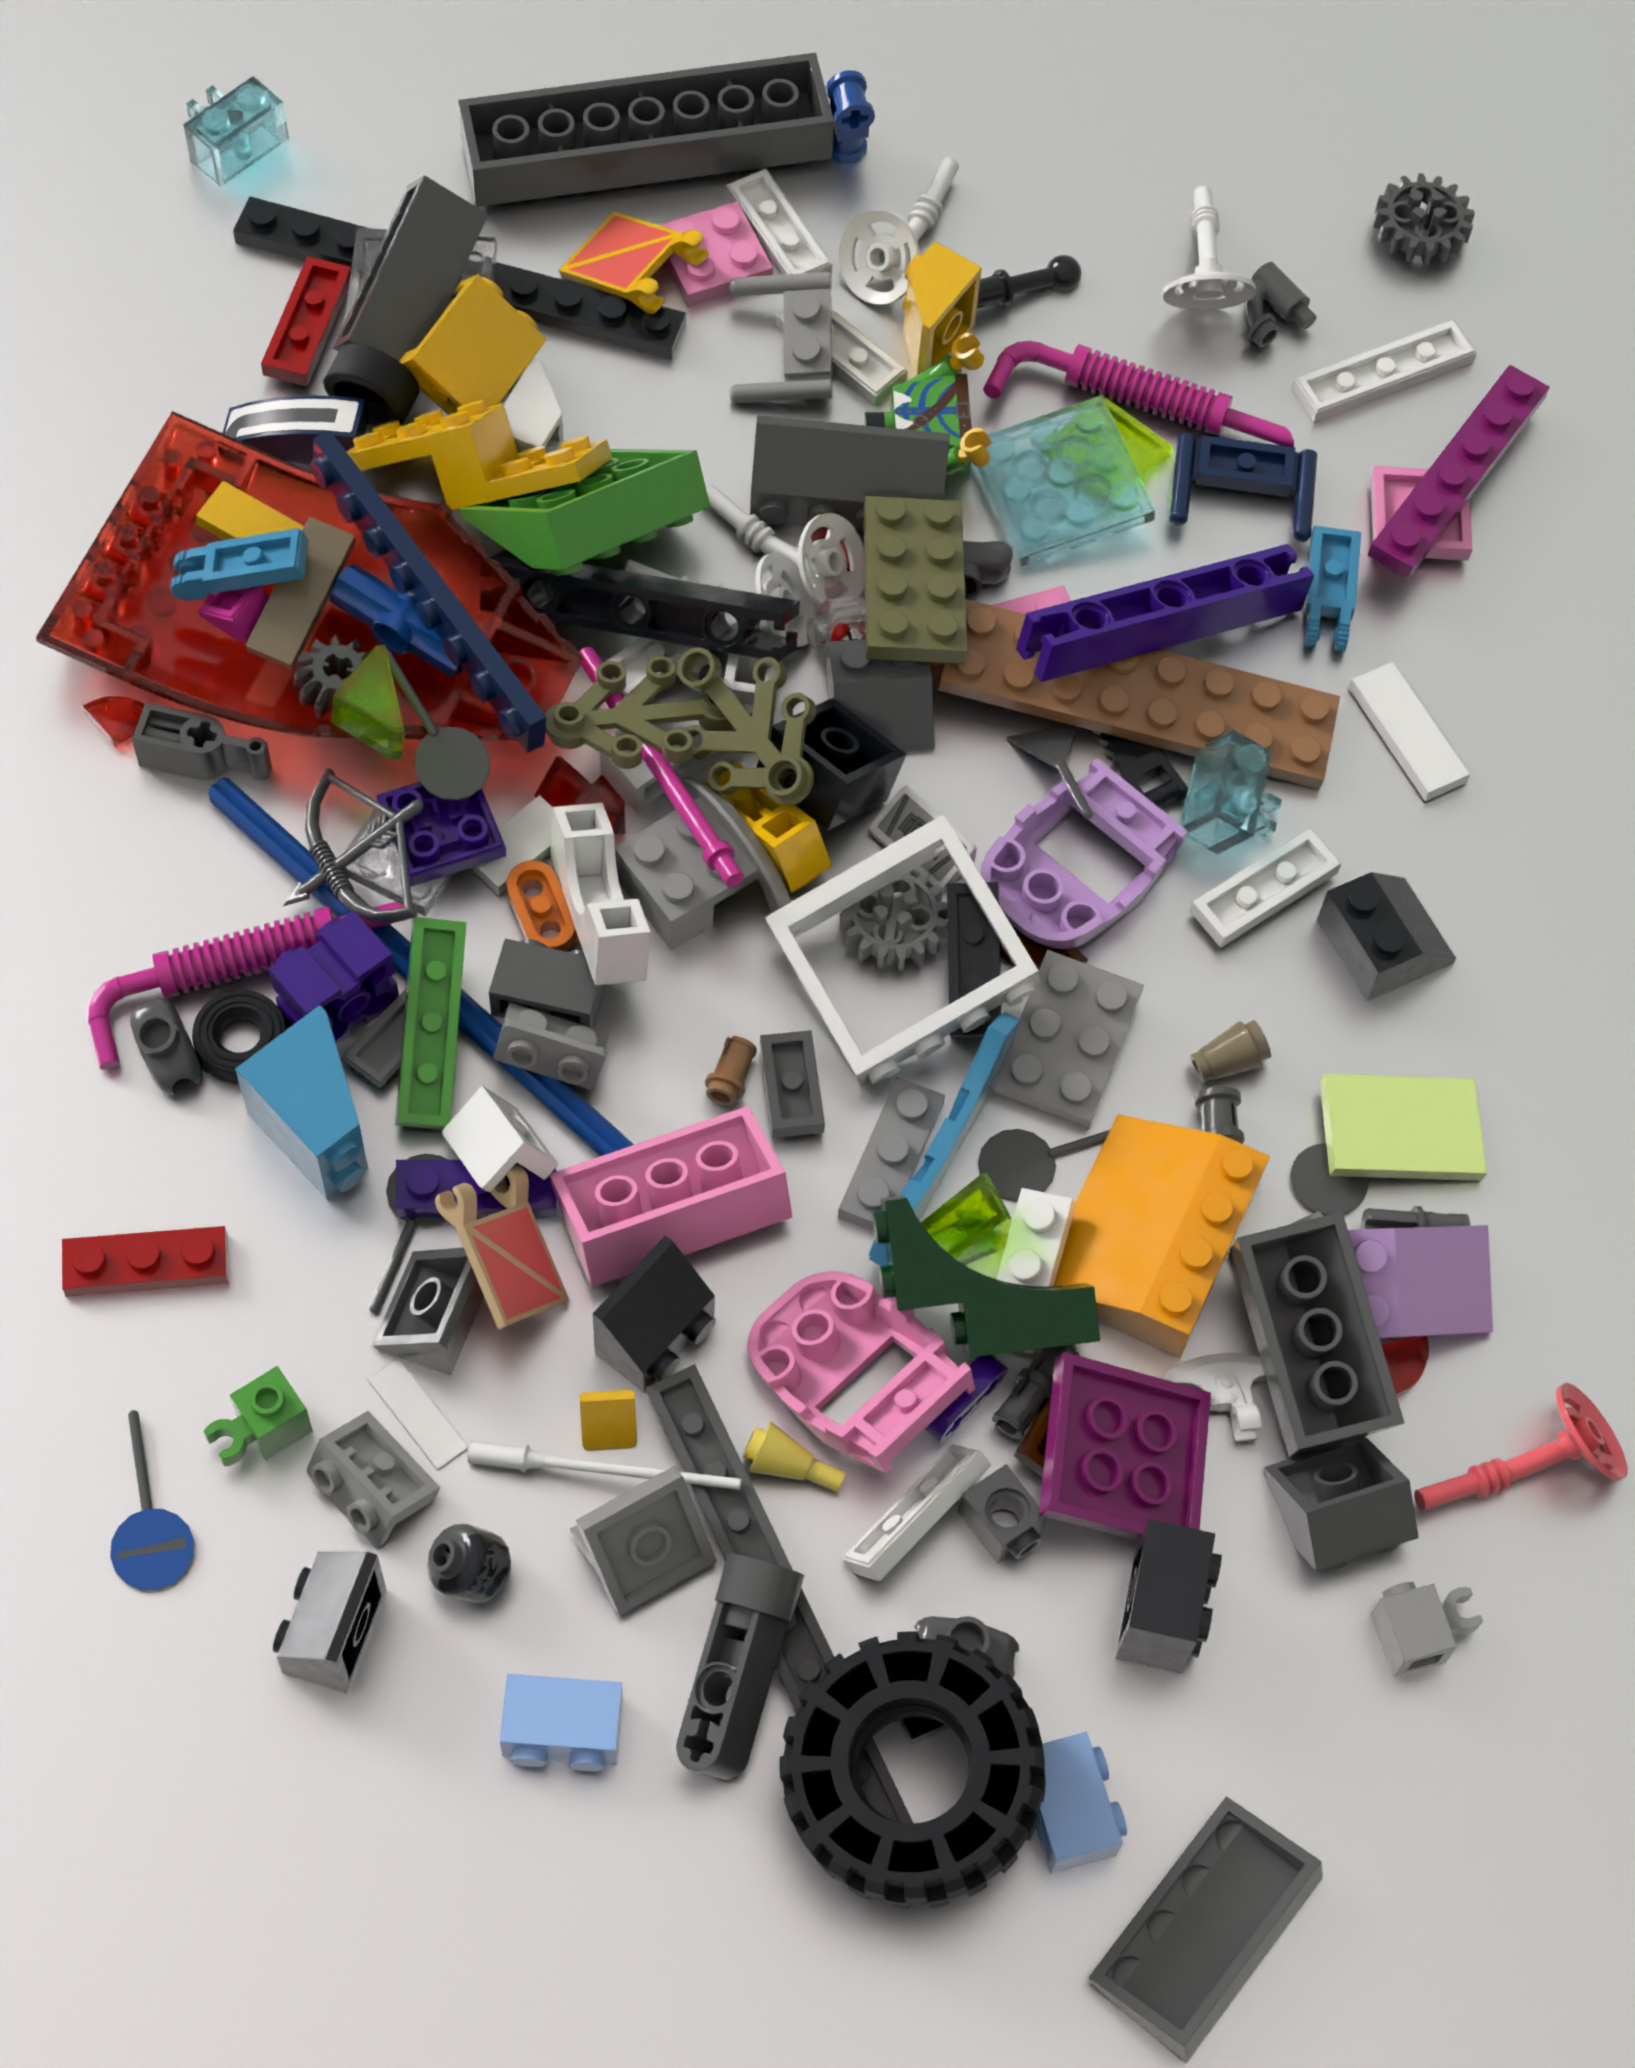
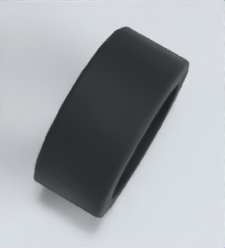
(377, 378)

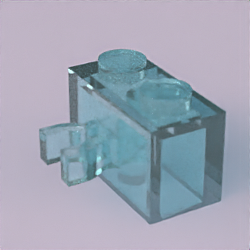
(234, 129)
(1227, 793)

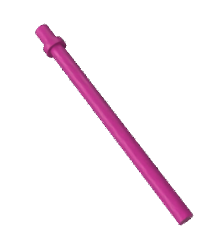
(717, 853)

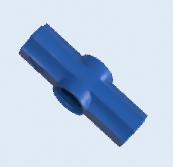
(390, 617)

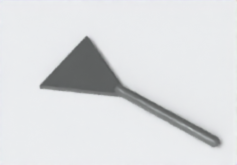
(1054, 748)

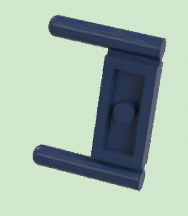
(1244, 468)

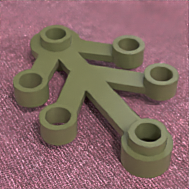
(581, 723)
(752, 731)

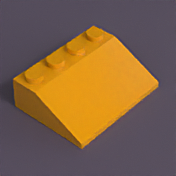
(1158, 1226)

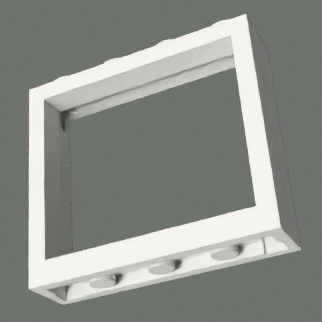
(861, 881)

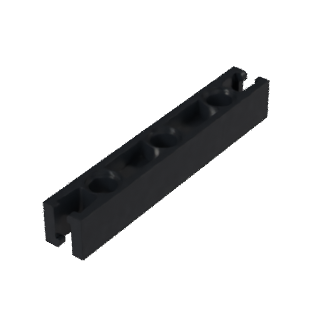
(673, 608)

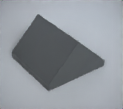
(432, 1310)

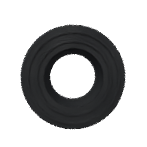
(218, 1014)

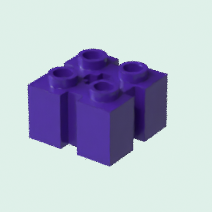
(342, 973)

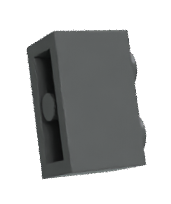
(545, 981)

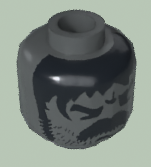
(469, 1563)

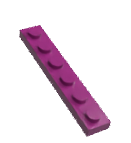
(1458, 471)

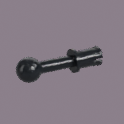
(1061, 274)

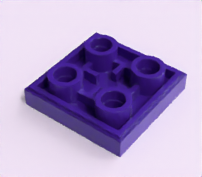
(445, 833)

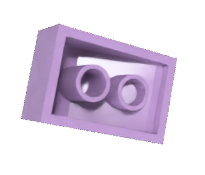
(1426, 1279)

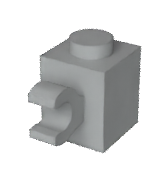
(1418, 1628)

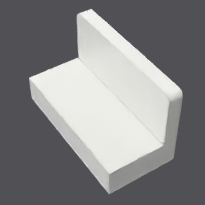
(494, 1137)

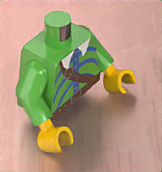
(941, 404)

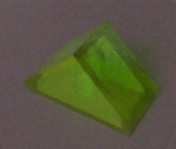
(369, 705)
(971, 1222)

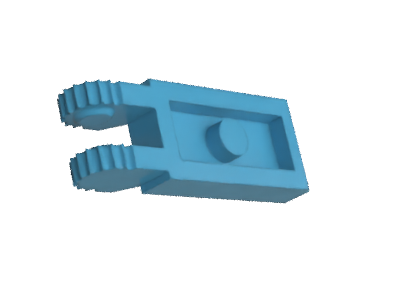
(240, 564)
(1333, 591)

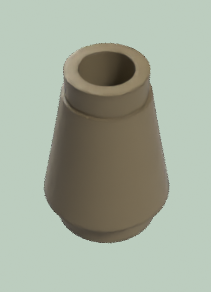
(1232, 1052)

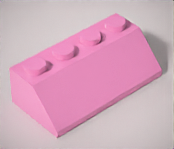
(682, 1185)

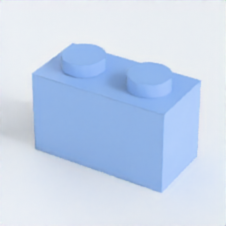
(561, 1721)
(1076, 1817)

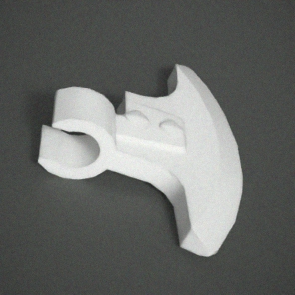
(1230, 1382)

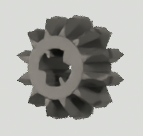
(325, 671)

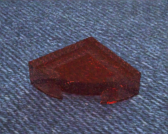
(115, 717)
(1406, 1362)

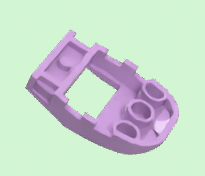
(1049, 900)

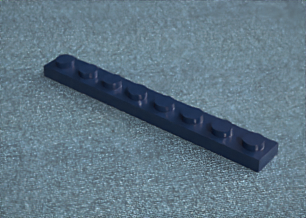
(434, 600)

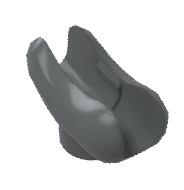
(985, 564)
(164, 1044)
(972, 1635)

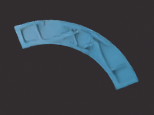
(956, 1127)

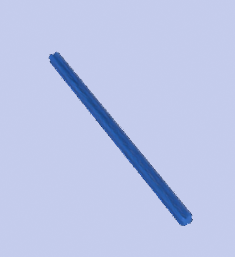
(472, 1017)

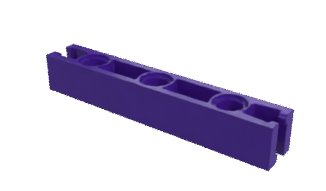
(1163, 612)

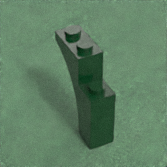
(992, 1312)

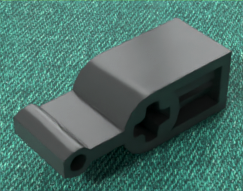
(195, 745)

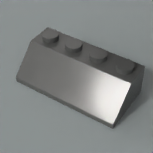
(832, 466)
(1315, 1334)

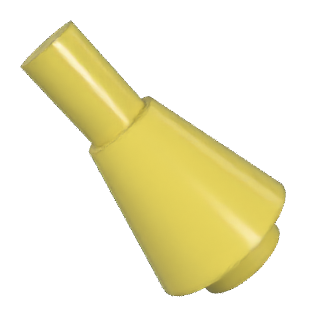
(779, 1455)

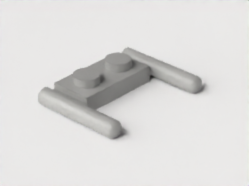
(805, 337)

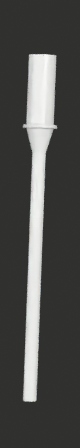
(526, 1458)

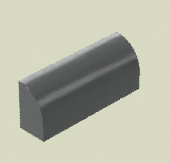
(413, 270)

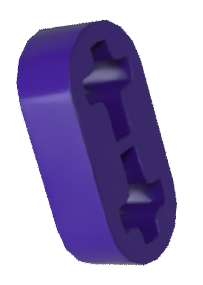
(987, 1376)

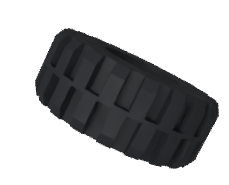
(898, 1682)

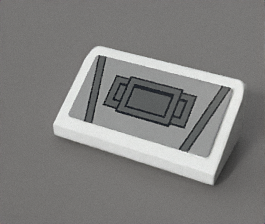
(903, 816)

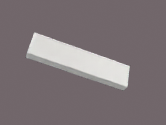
(1383, 371)

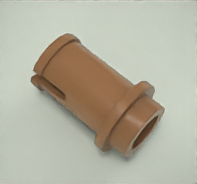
(730, 1071)

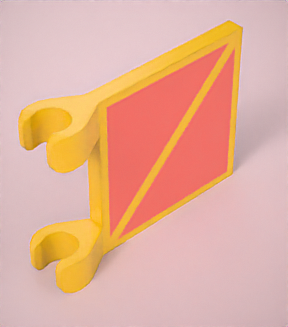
(625, 256)

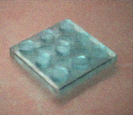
(1064, 481)

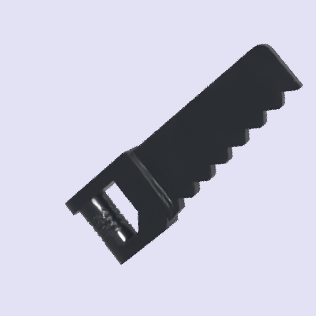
(1141, 763)

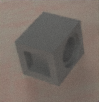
(1005, 1492)

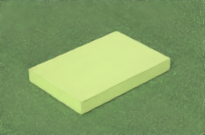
(1402, 1127)

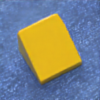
(608, 1420)

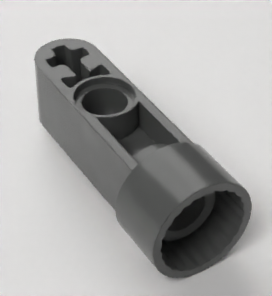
(749, 1599)

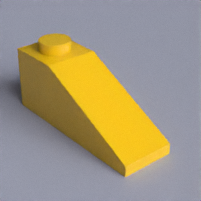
(784, 831)

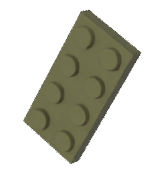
(914, 580)

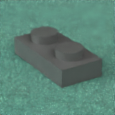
(792, 1084)

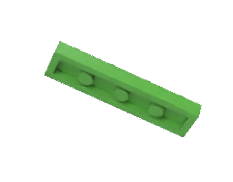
(430, 1023)

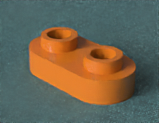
(542, 911)

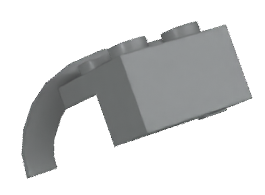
(673, 882)

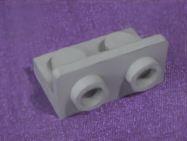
(551, 1046)
(370, 1477)

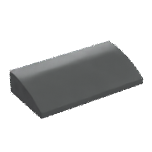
(1207, 1927)

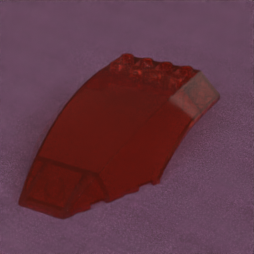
(130, 625)

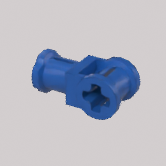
(850, 114)

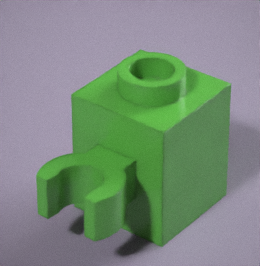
(266, 1414)

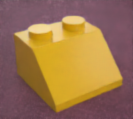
(938, 304)

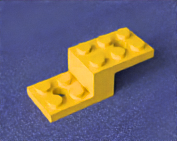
(478, 454)

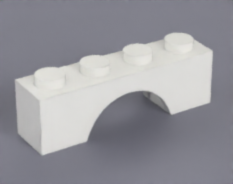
(608, 927)

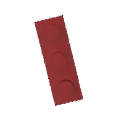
(306, 321)
(145, 1261)

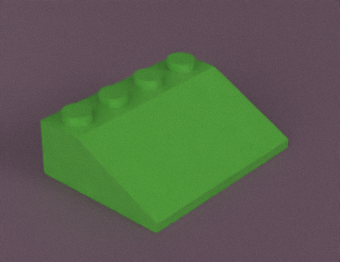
(595, 516)

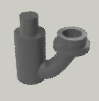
(1283, 297)

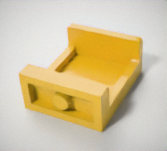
(474, 348)

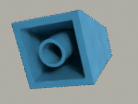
(305, 1105)

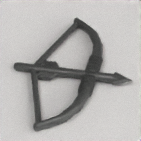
(378, 835)

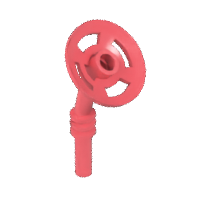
(1576, 1441)

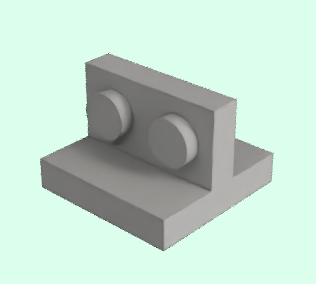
(645, 1541)

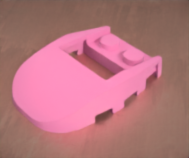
(825, 1337)

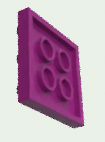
(1123, 1449)

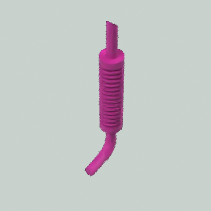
(1138, 388)
(204, 965)

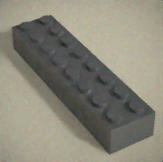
(646, 129)

